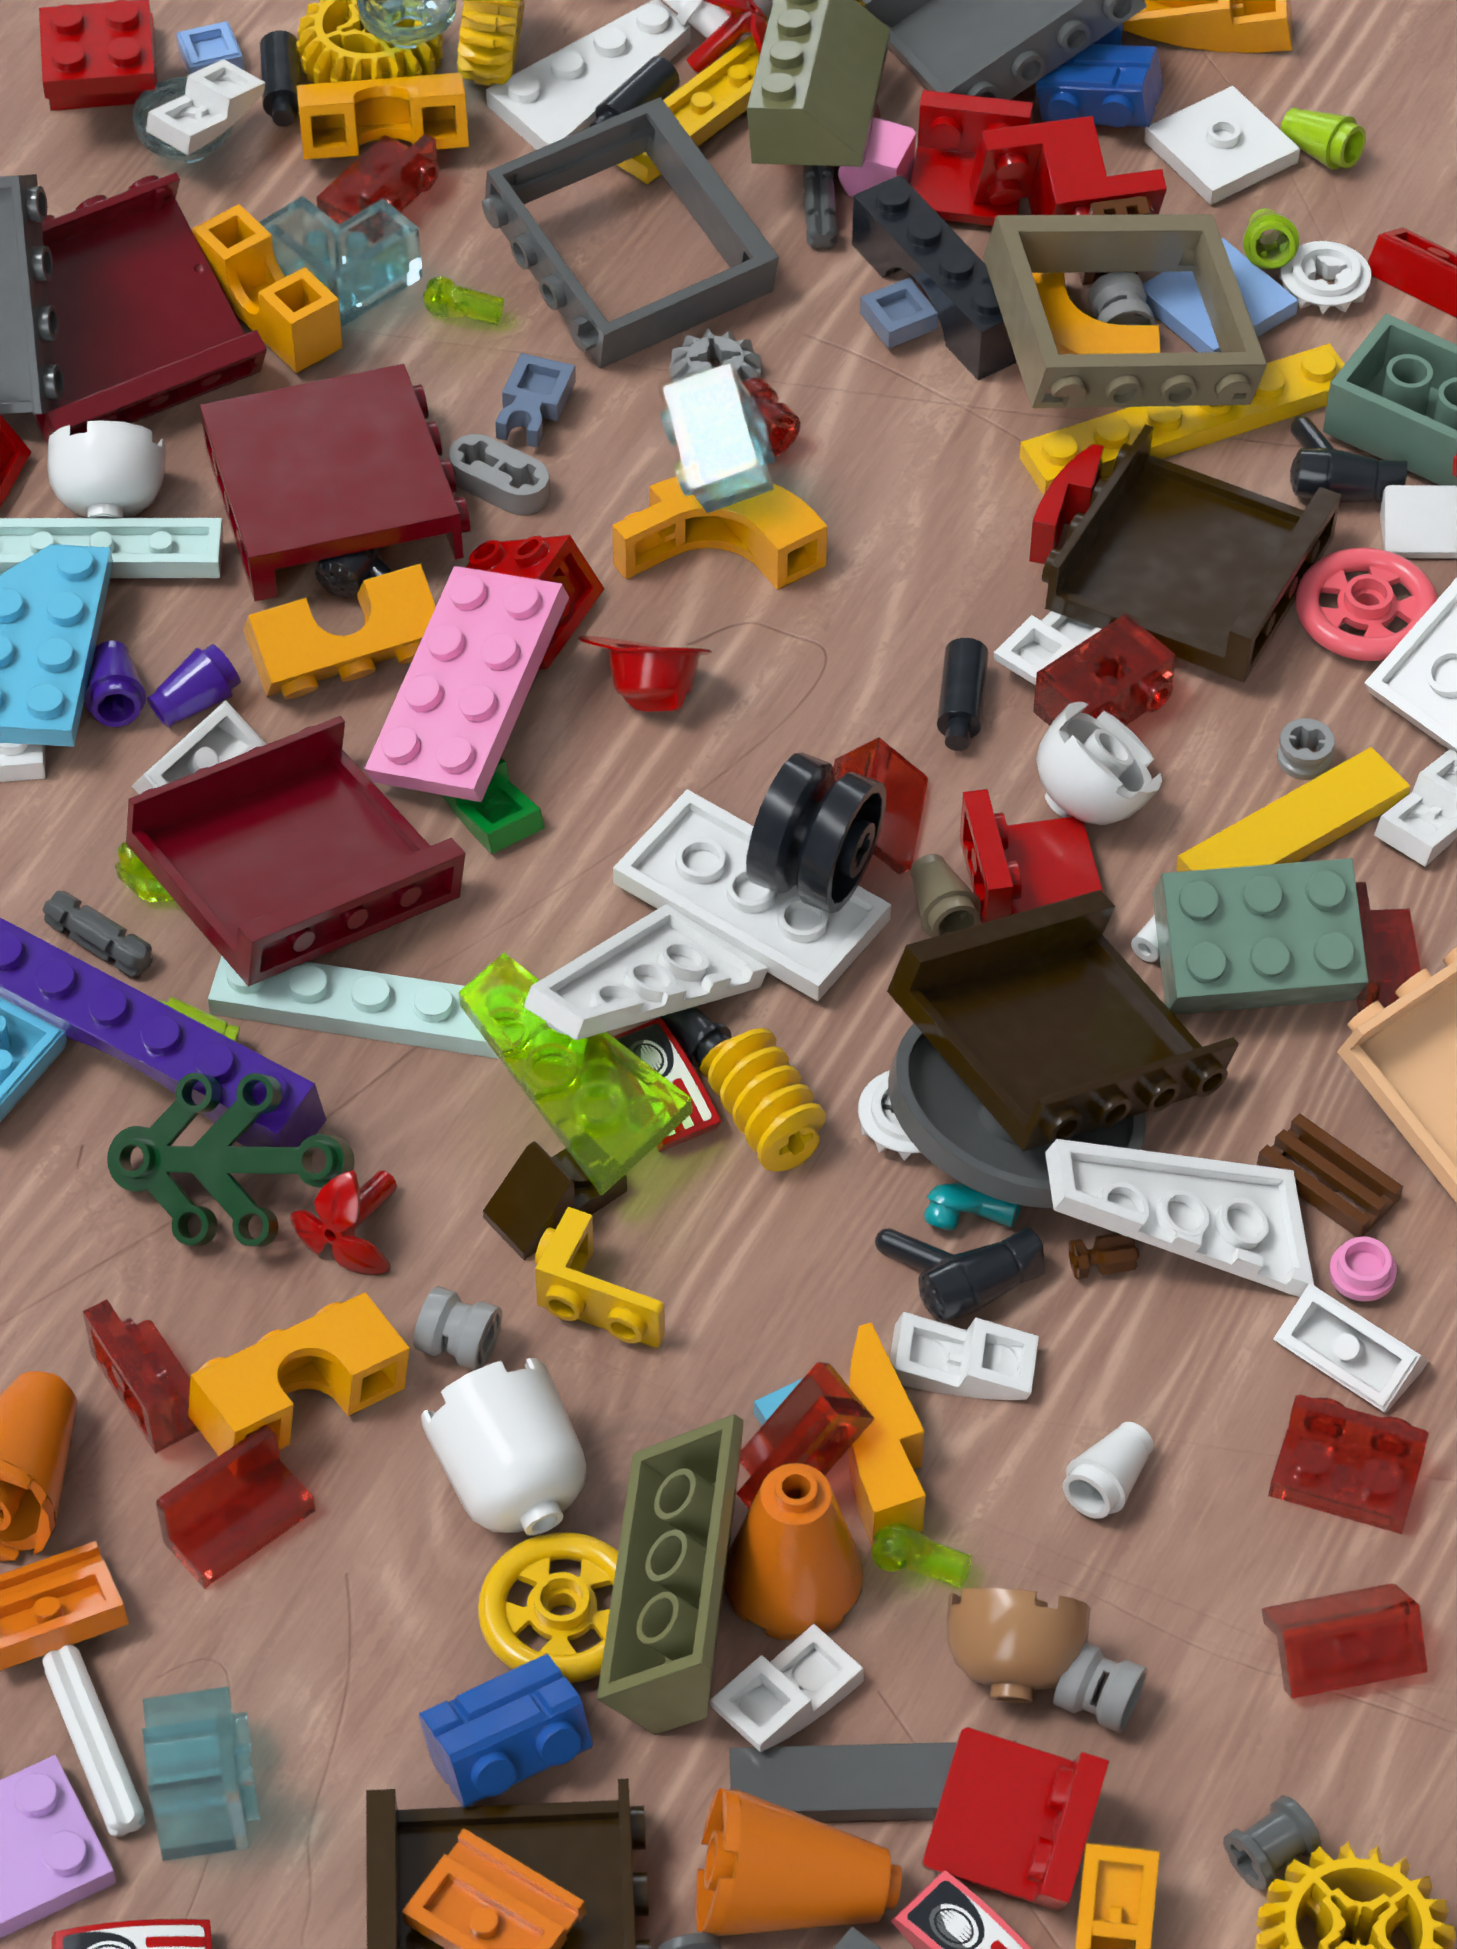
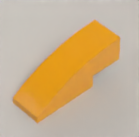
(1217, 24)
(889, 1447)

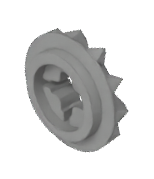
(695, 352)

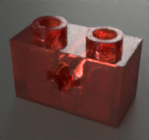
(1112, 671)

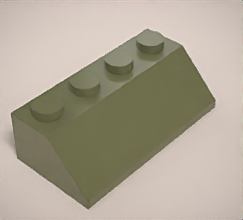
(816, 83)
(671, 1577)

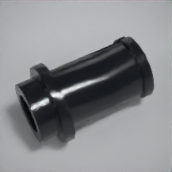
(696, 1032)

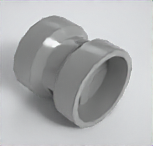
(1120, 300)
(457, 1328)
(1090, 1682)

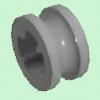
(1308, 735)

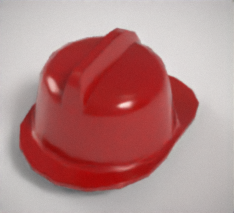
(650, 675)

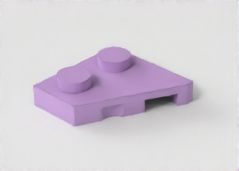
(45, 1847)

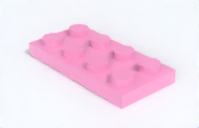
(467, 683)

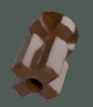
(1110, 1254)

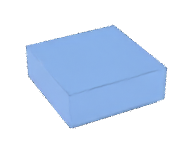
(207, 46)

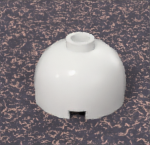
(107, 470)
(1094, 767)

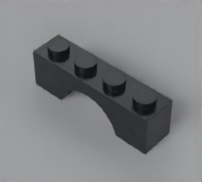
(902, 231)

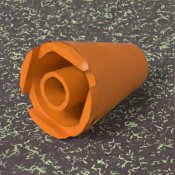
(34, 1452)
(794, 1556)
(786, 1871)

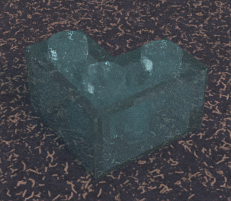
(357, 260)
(718, 438)
(199, 1773)

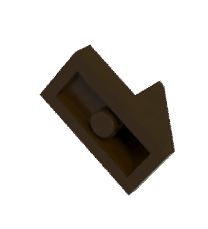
(538, 1195)

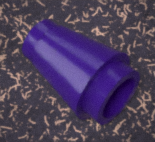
(113, 686)
(194, 686)

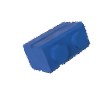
(1107, 82)
(506, 1730)

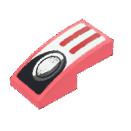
(953, 1918)

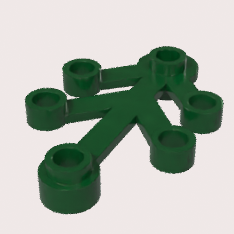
(214, 1159)

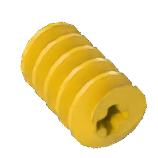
(765, 1098)

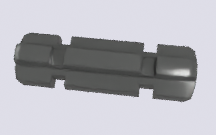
(820, 206)
(98, 933)

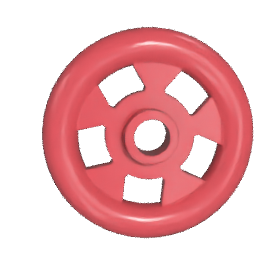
(1362, 602)

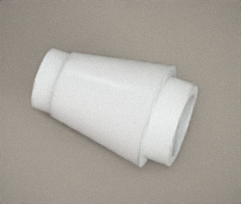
(1107, 1471)

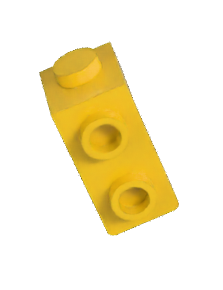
(578, 1296)

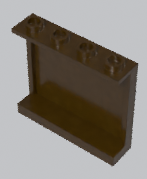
(1187, 559)
(1052, 1022)
(571, 1843)

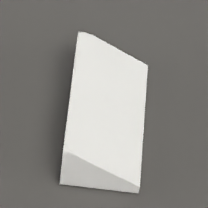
(1420, 520)
(214, 740)
(1350, 1348)

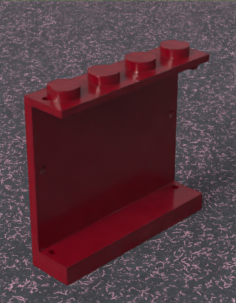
(137, 310)

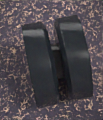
(816, 832)

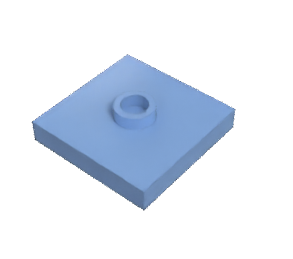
(1179, 305)

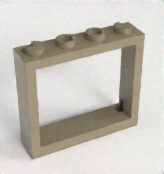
(1122, 244)

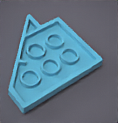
(49, 641)

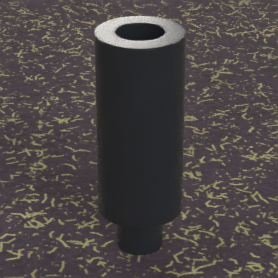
(281, 76)
(649, 82)
(962, 691)

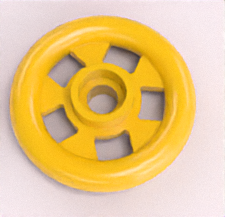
(531, 1564)

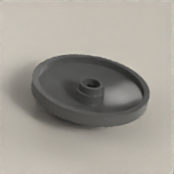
(965, 1138)

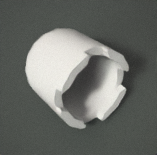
(508, 1447)

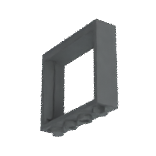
(640, 130)

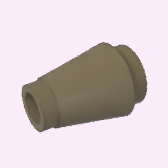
(943, 897)

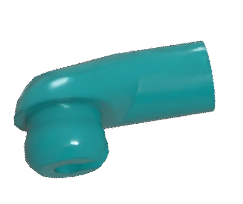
(952, 1198)

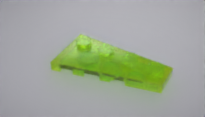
(589, 1090)

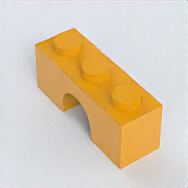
(349, 113)
(291, 313)
(296, 652)
(339, 1351)

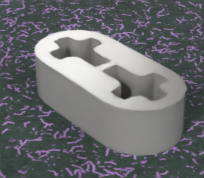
(500, 472)

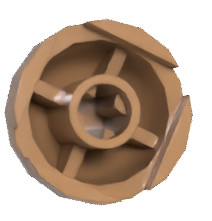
(1014, 1639)

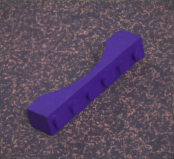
(150, 1035)

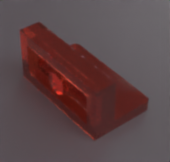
(904, 798)
(1388, 950)
(808, 1428)
(232, 1507)
(1347, 1639)

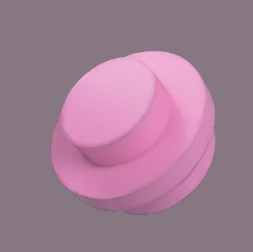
(1363, 1269)

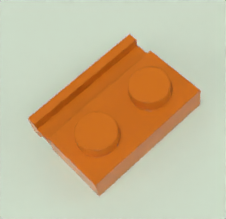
(57, 1604)
(490, 1902)

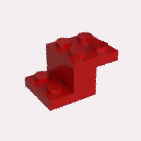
(97, 53)
(1055, 168)

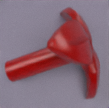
(744, 18)
(341, 1210)

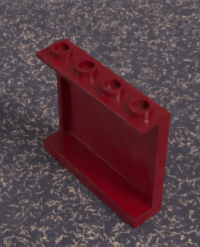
(330, 471)
(288, 853)

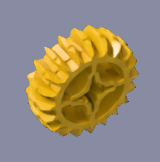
(489, 40)
(340, 48)
(1354, 1902)

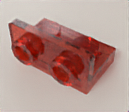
(383, 172)
(142, 1374)
(1349, 1463)

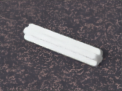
(94, 1741)

